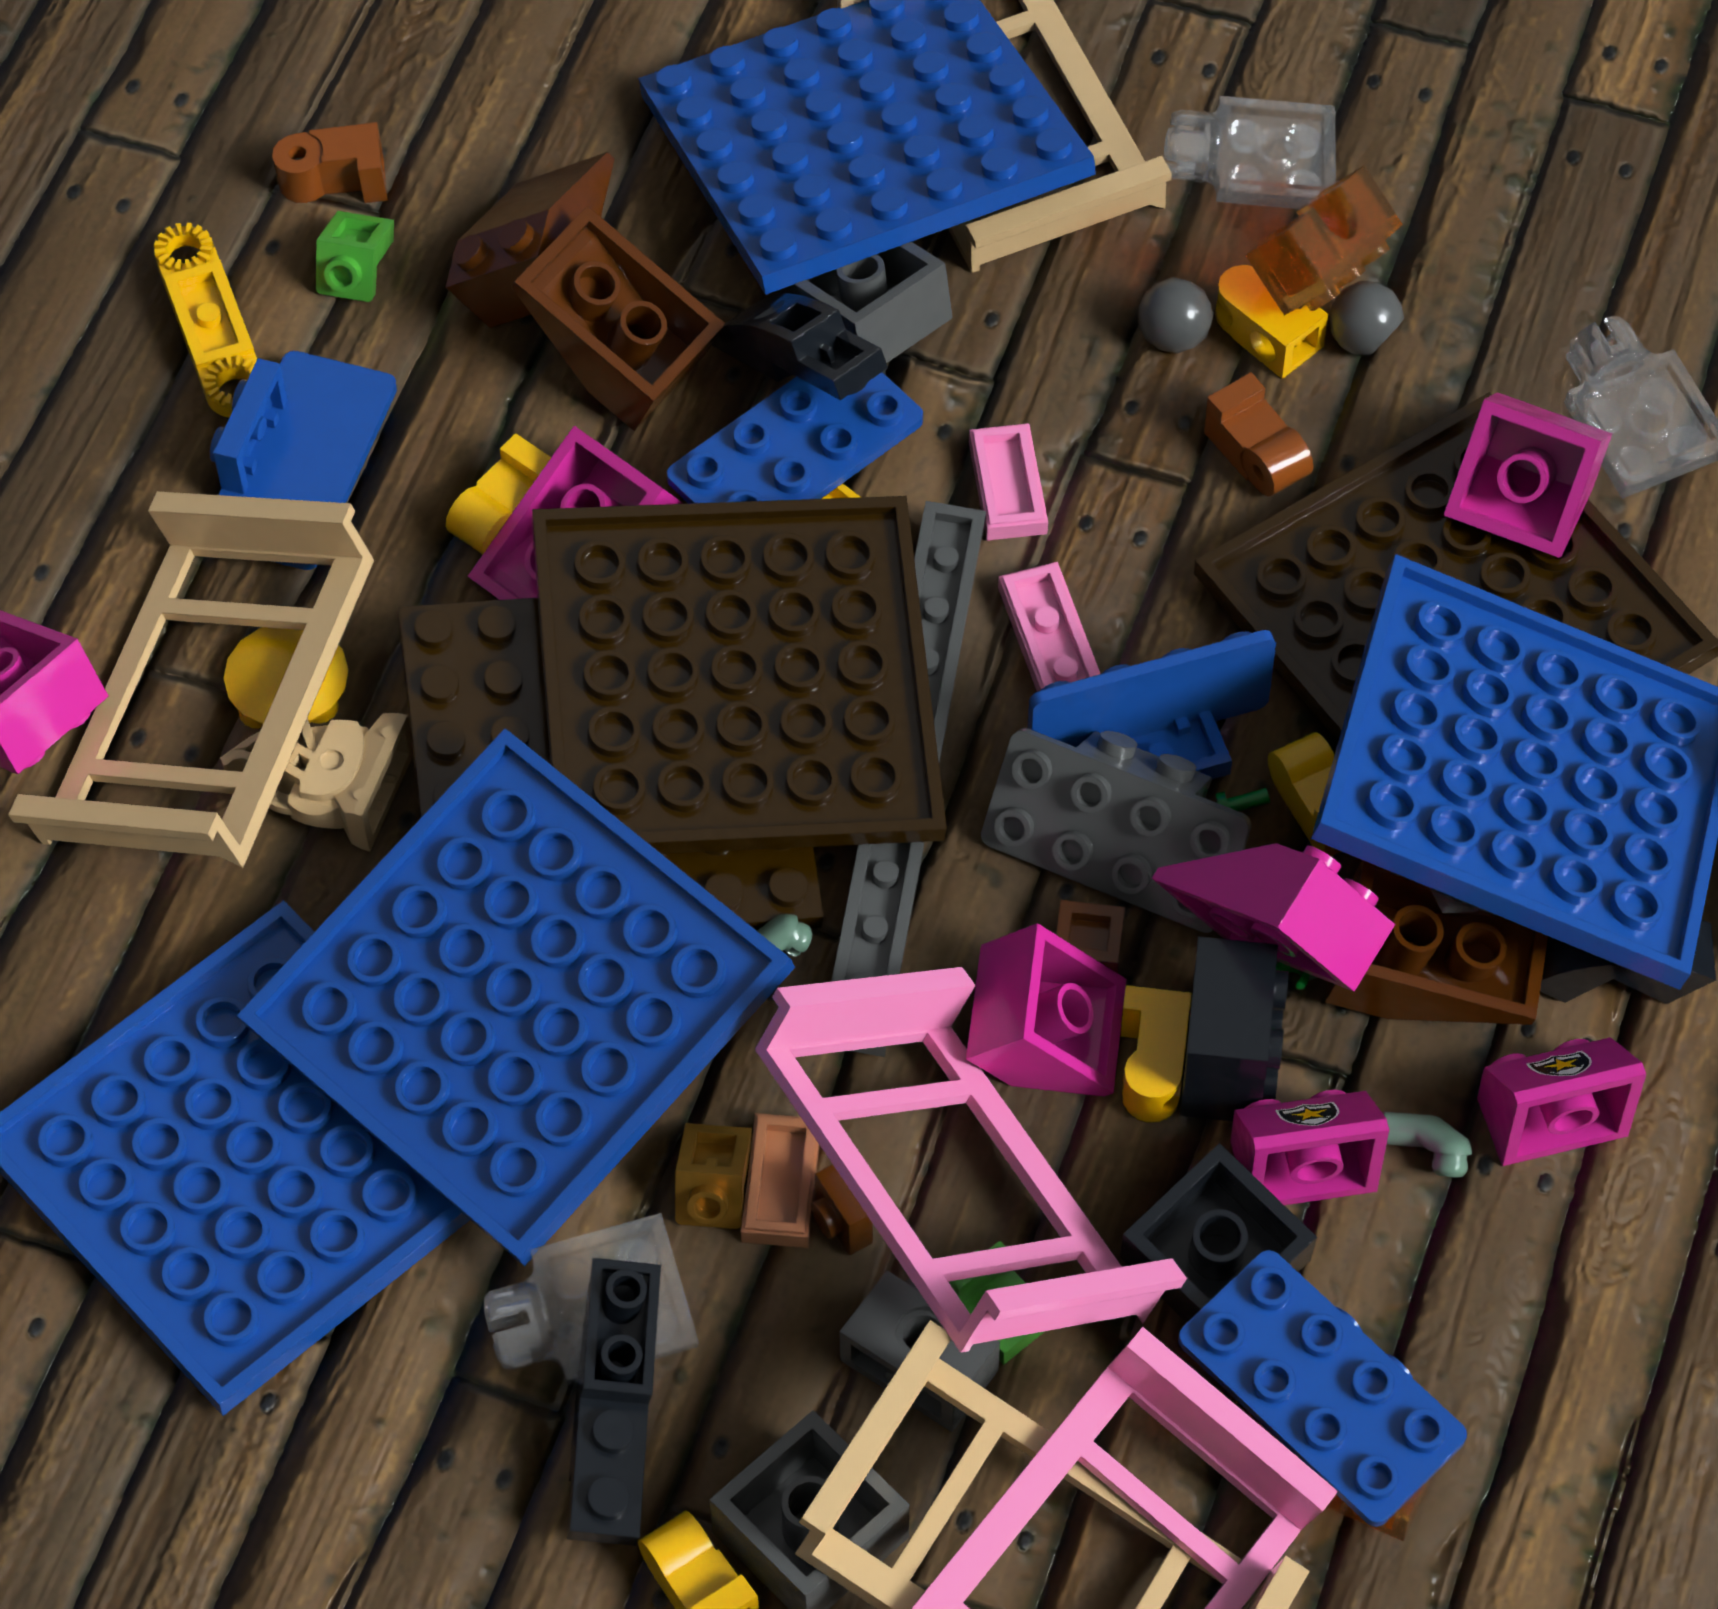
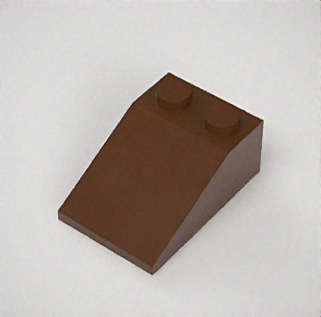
(518, 231)
(616, 317)
(1445, 963)

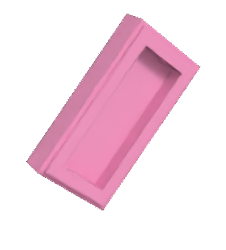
(1008, 481)

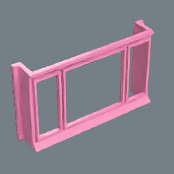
(922, 1009)
(1198, 1418)

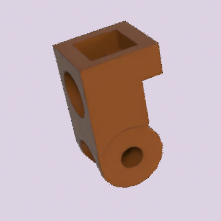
(331, 163)
(1256, 437)

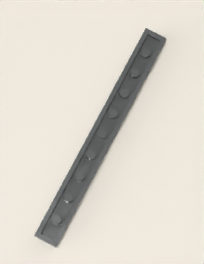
(888, 873)

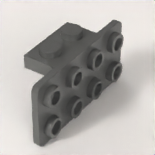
(1108, 816)

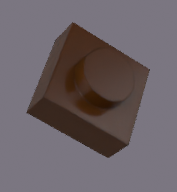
(1093, 929)
(840, 1212)

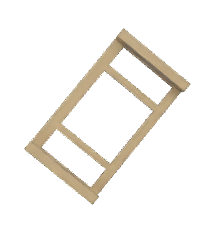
(1130, 187)
(216, 529)
(891, 1587)

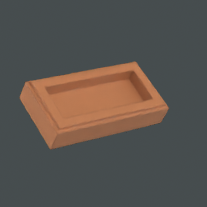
(780, 1182)

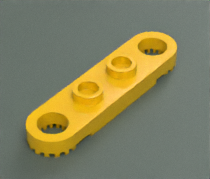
(205, 312)

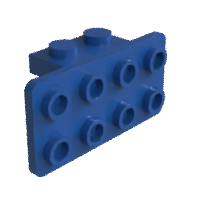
(301, 430)
(796, 444)
(1165, 702)
(1323, 1387)

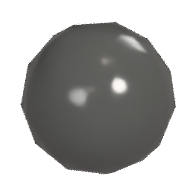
(1175, 315)
(1364, 317)

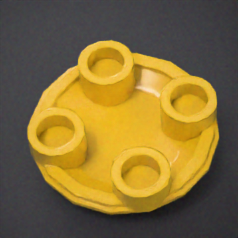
(257, 670)

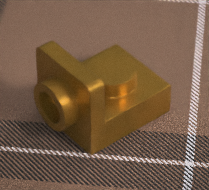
(712, 1175)

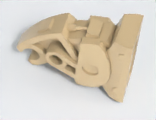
(340, 774)

